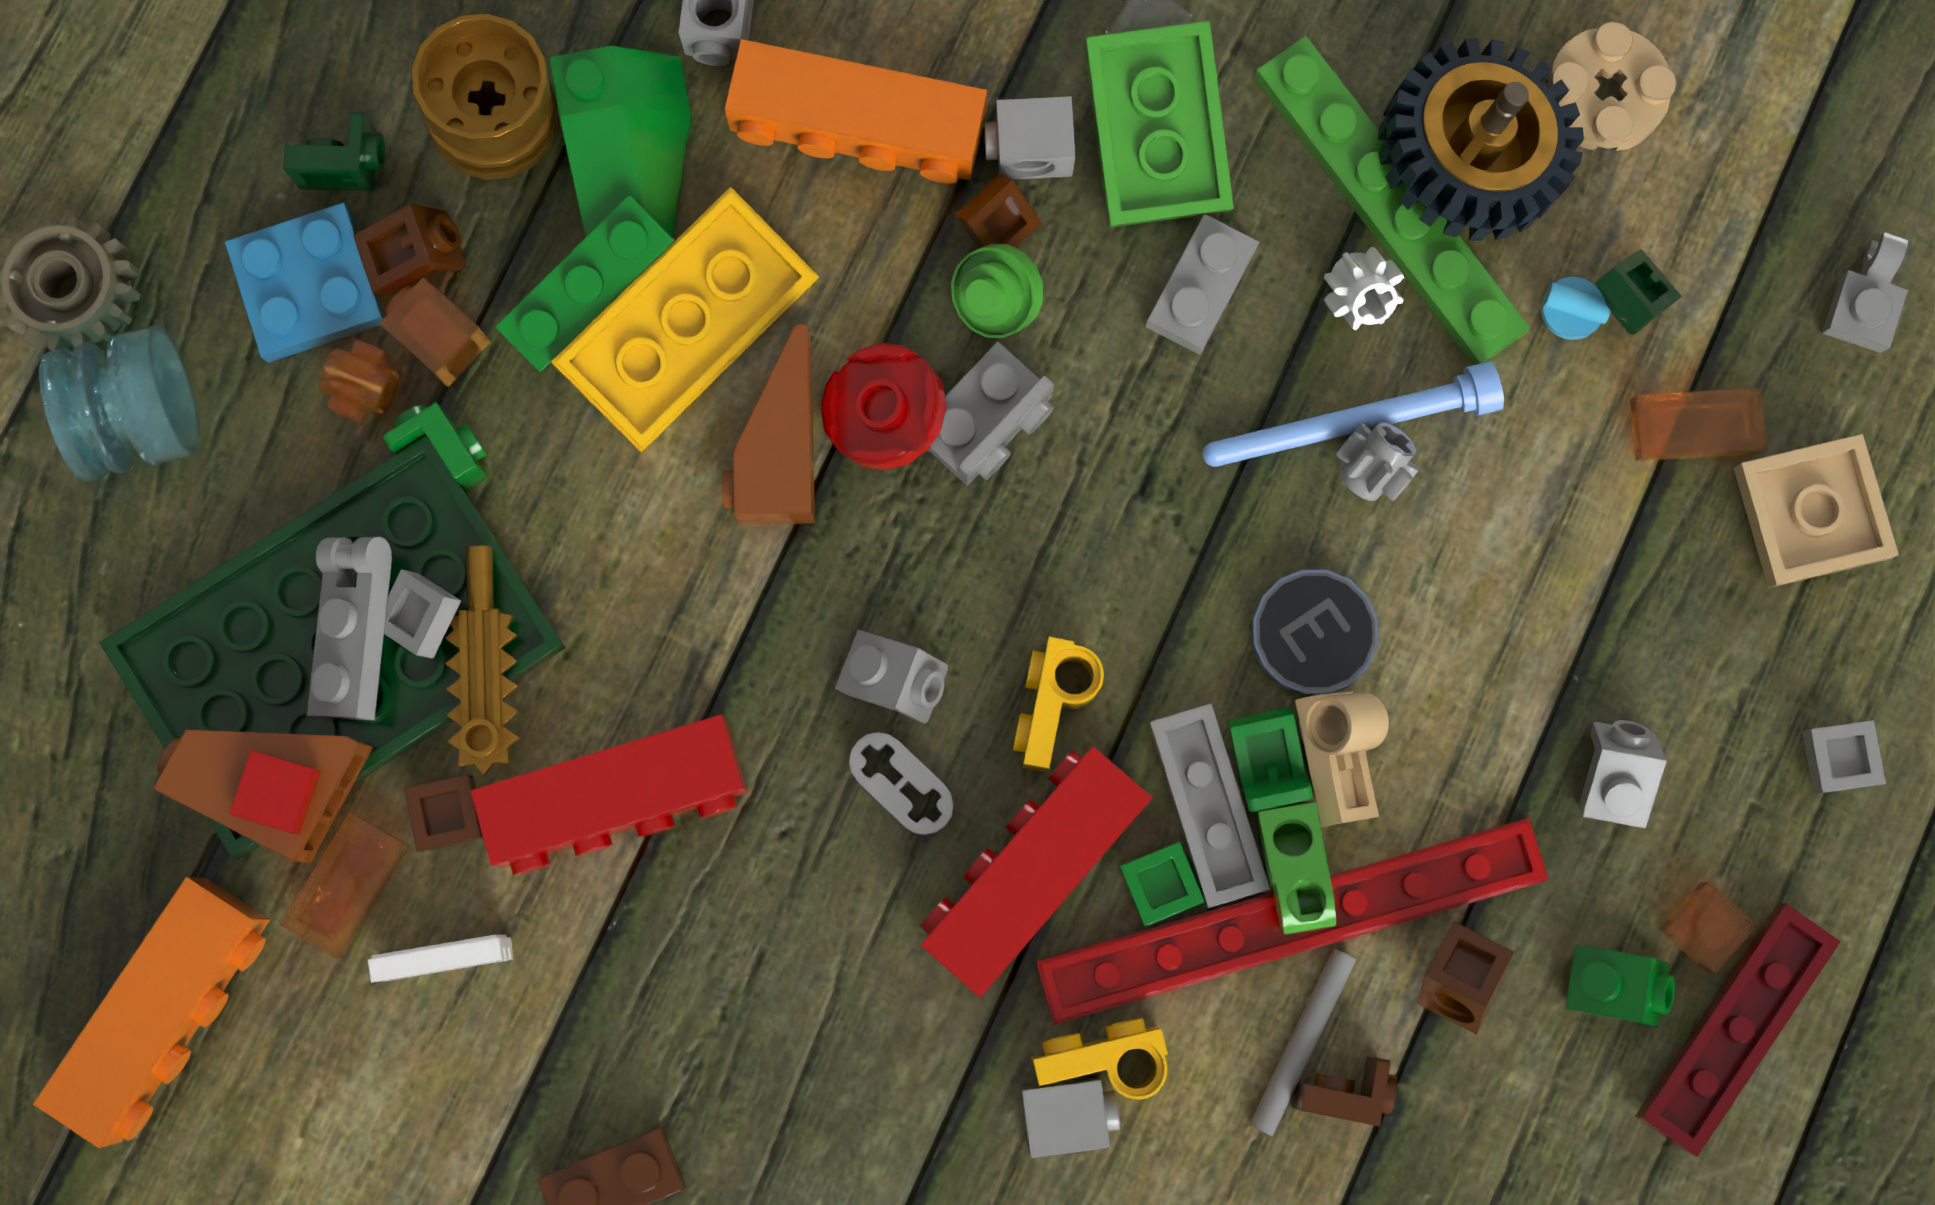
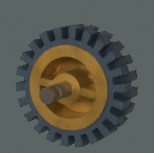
(1480, 139)

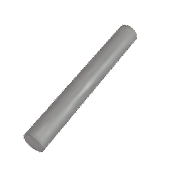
(1302, 1042)

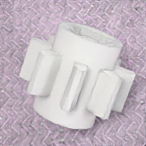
(1363, 288)

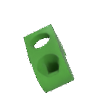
(1297, 867)

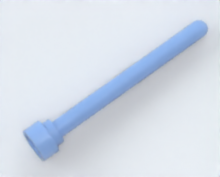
(1473, 391)

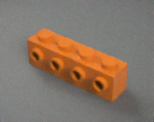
(855, 111)
(153, 1013)

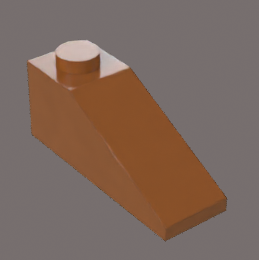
(776, 449)

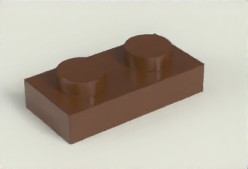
(625, 1174)

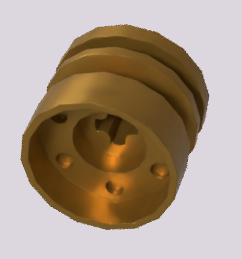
(479, 65)

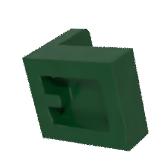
(332, 166)
(1636, 291)

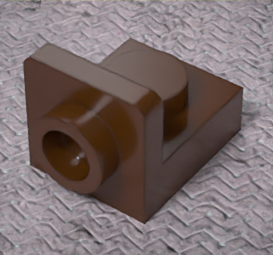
(409, 247)
(1335, 1095)

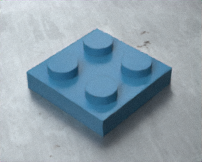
(304, 283)

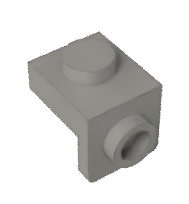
(893, 676)
(1622, 773)

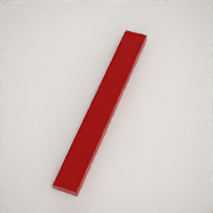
(1250, 930)

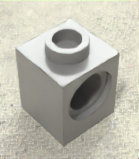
(714, 43)
(1032, 138)
(1068, 1116)

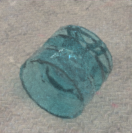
(119, 403)

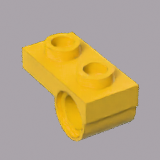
(1038, 731)
(1069, 1058)

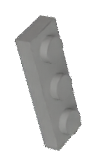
(1208, 806)

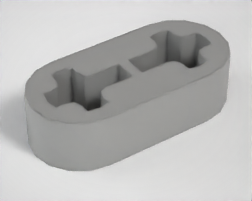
(912, 772)

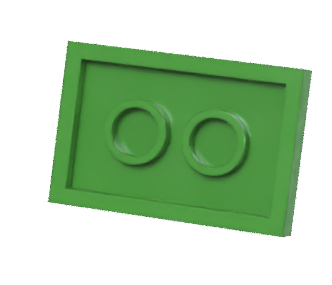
(1158, 124)

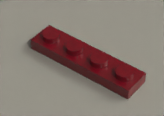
(1737, 1029)

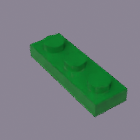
(585, 283)

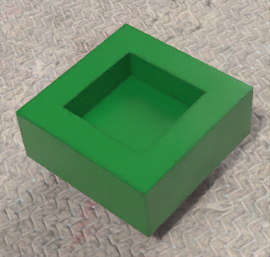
(1161, 884)

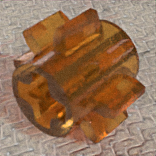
(359, 381)

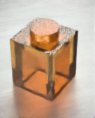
(434, 331)

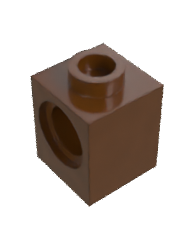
(1465, 977)

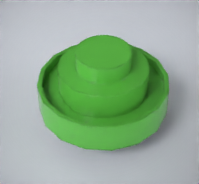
(997, 290)

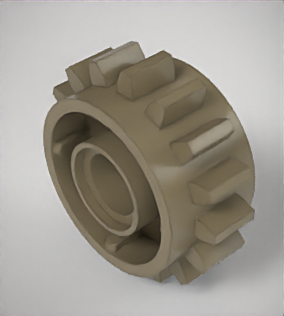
(44, 261)

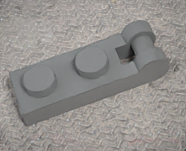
(349, 627)

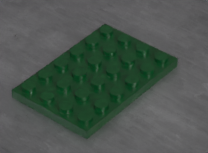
(243, 636)

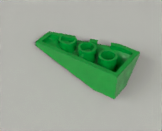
(623, 129)

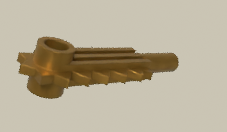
(481, 664)

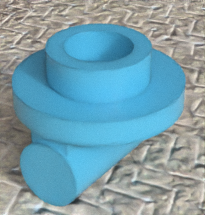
(1573, 308)

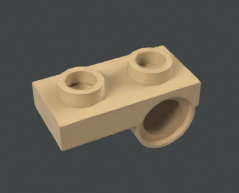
(1338, 754)

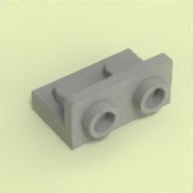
(988, 412)

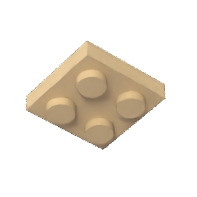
(1815, 511)

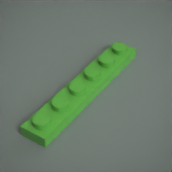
(1347, 150)

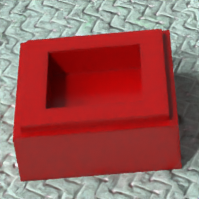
(274, 792)

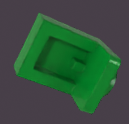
(456, 446)
(1269, 760)
(1620, 985)

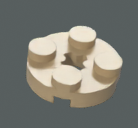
(1638, 69)

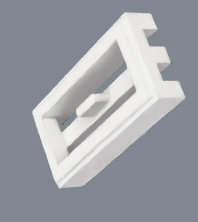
(440, 957)

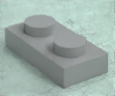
(1202, 284)

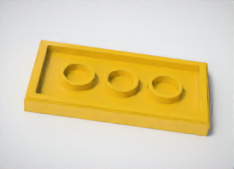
(685, 320)

